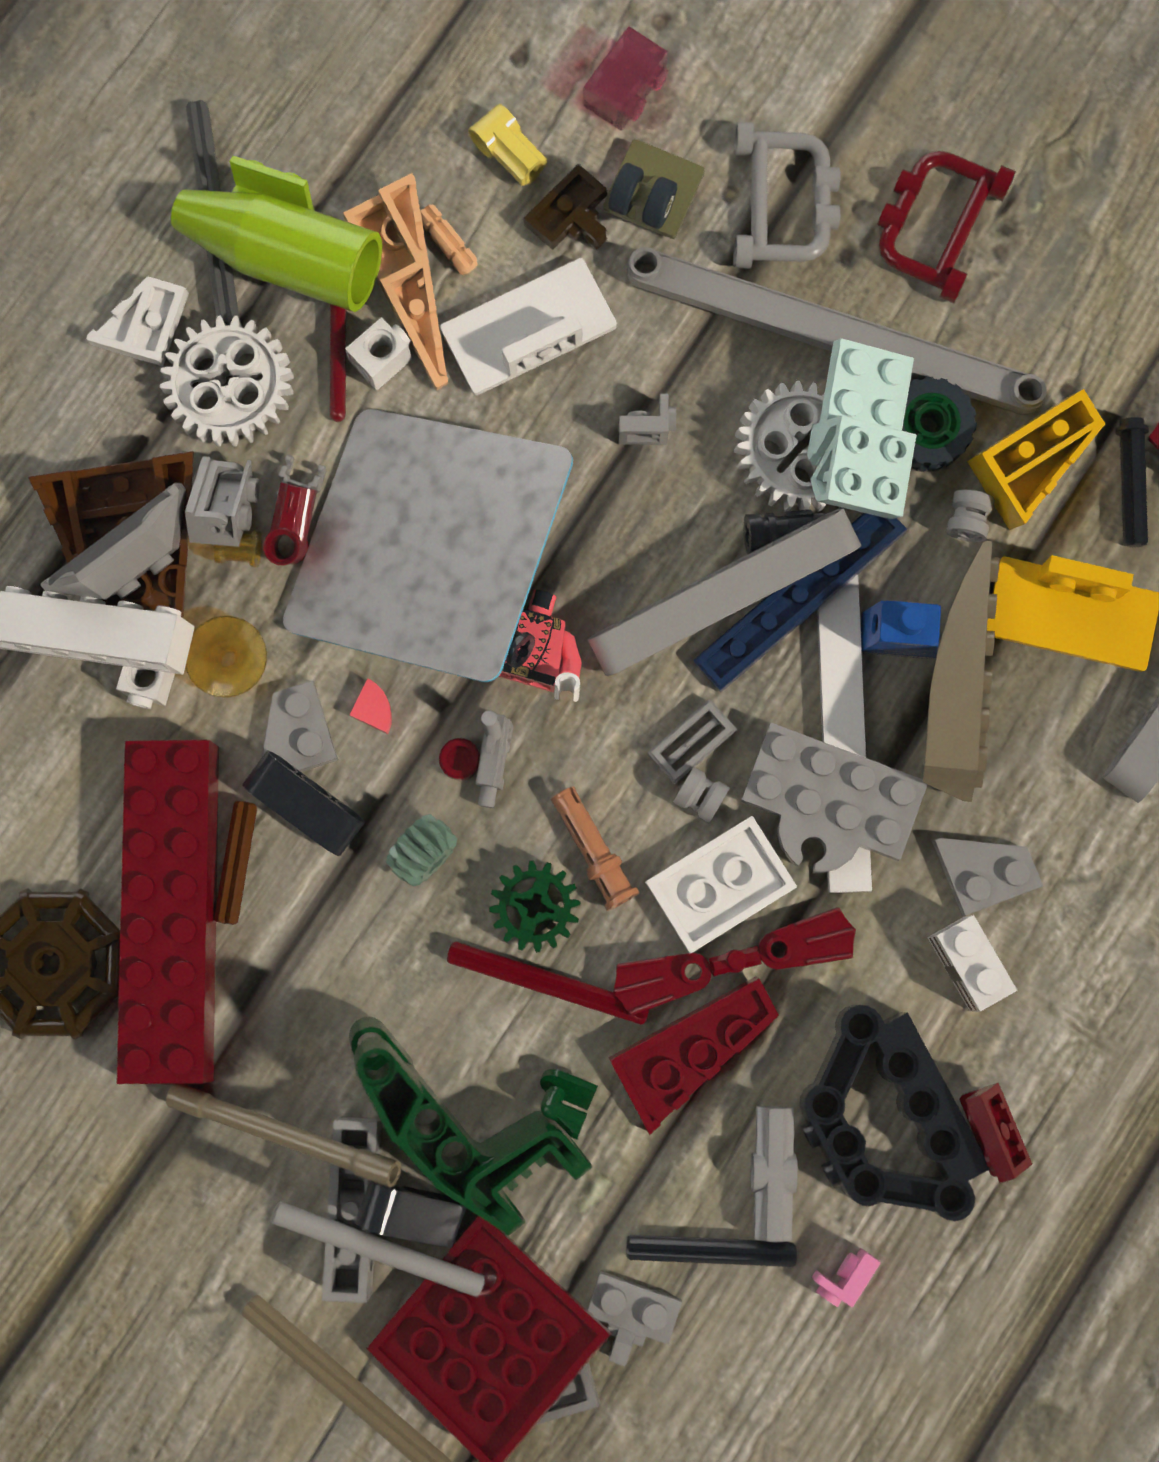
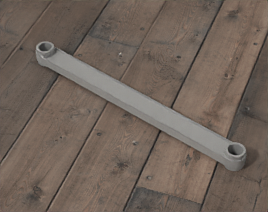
(822, 326)

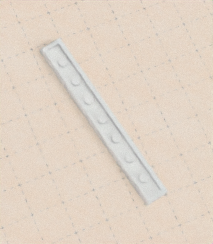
(843, 706)

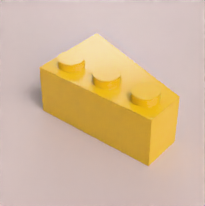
(1035, 456)

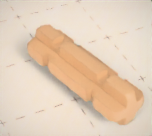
(448, 240)

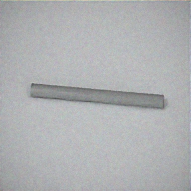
(377, 1249)

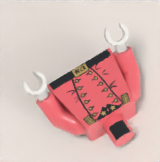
(555, 656)

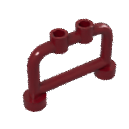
(909, 186)

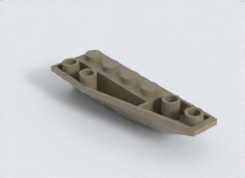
(956, 718)

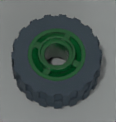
(954, 421)

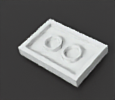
(720, 884)

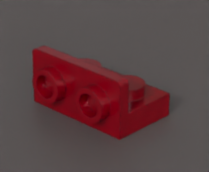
(996, 1132)

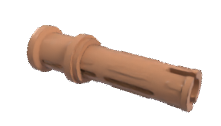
(602, 864)

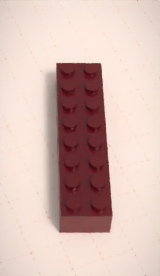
(168, 912)

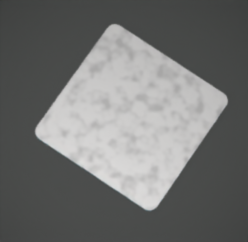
(429, 543)

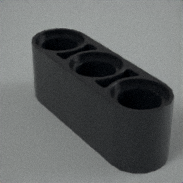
(303, 803)
(410, 1214)

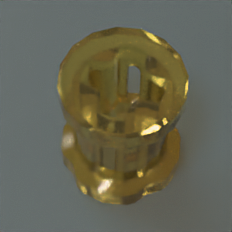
(248, 551)

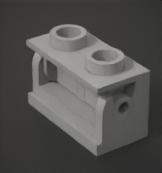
(221, 502)

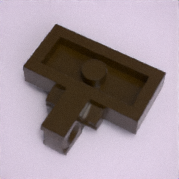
(570, 211)

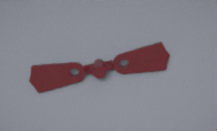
(663, 979)

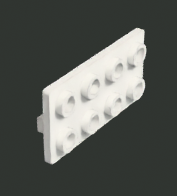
(528, 326)

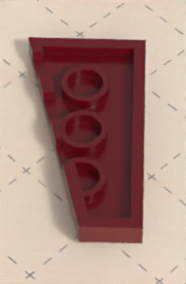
(682, 1055)

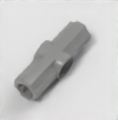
(773, 1173)

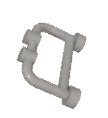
(825, 180)

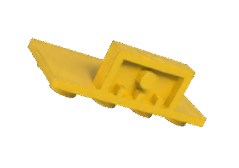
(1075, 611)

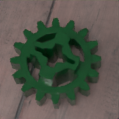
(540, 888)

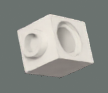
(375, 369)
(144, 696)

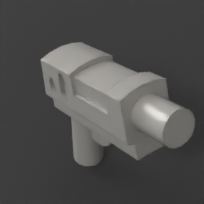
(493, 755)

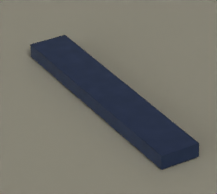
(790, 606)

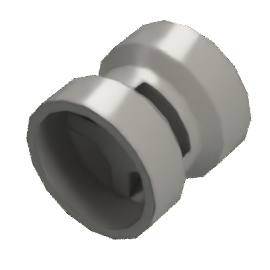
(970, 515)
(692, 791)

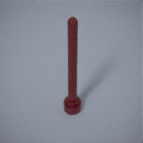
(337, 363)

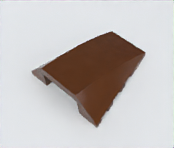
(96, 500)

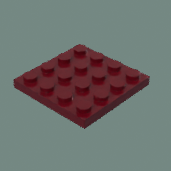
(490, 1359)

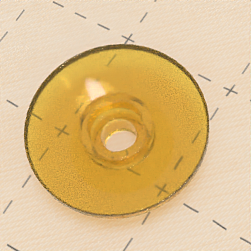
(212, 642)

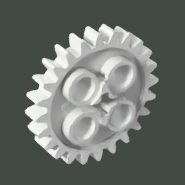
(225, 346)
(773, 422)

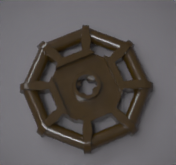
(75, 963)

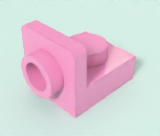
(855, 1274)

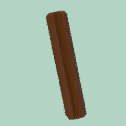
(235, 862)

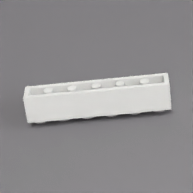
(94, 630)

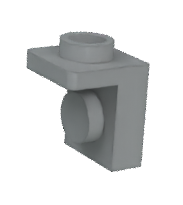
(644, 429)

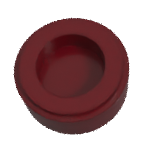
(459, 759)

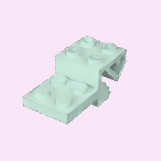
(860, 437)

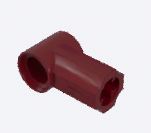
(293, 519)

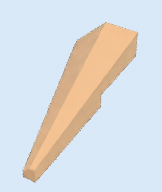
(405, 269)

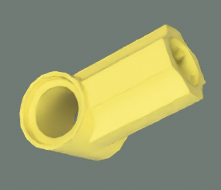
(501, 137)

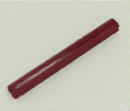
(540, 981)

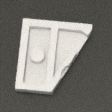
(144, 322)

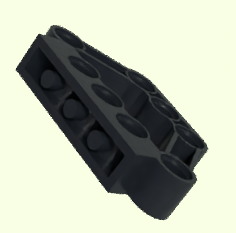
(957, 1164)

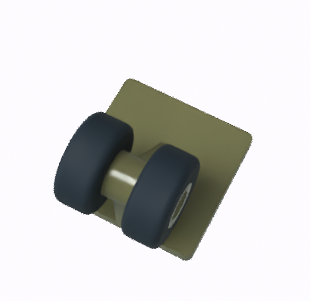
(653, 188)

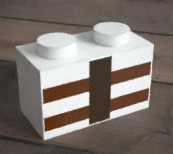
(972, 963)

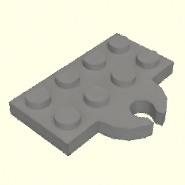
(832, 798)

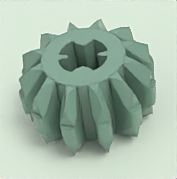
(421, 850)

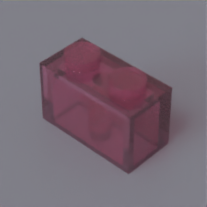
(626, 79)

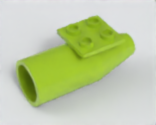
(277, 237)

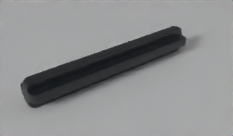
(711, 1251)

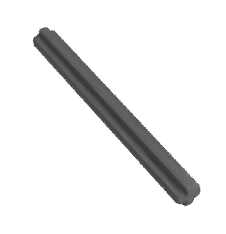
(208, 179)

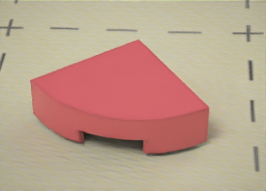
(373, 707)

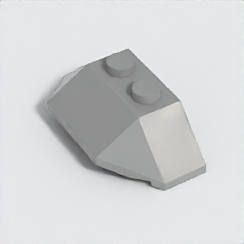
(126, 552)

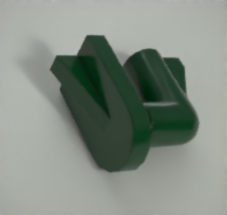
(566, 1087)

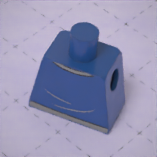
(902, 629)

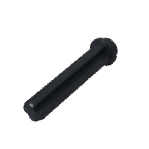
(1133, 481)

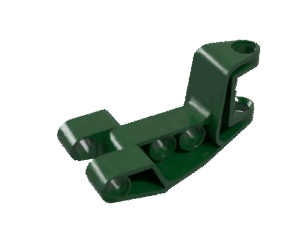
(480, 1169)

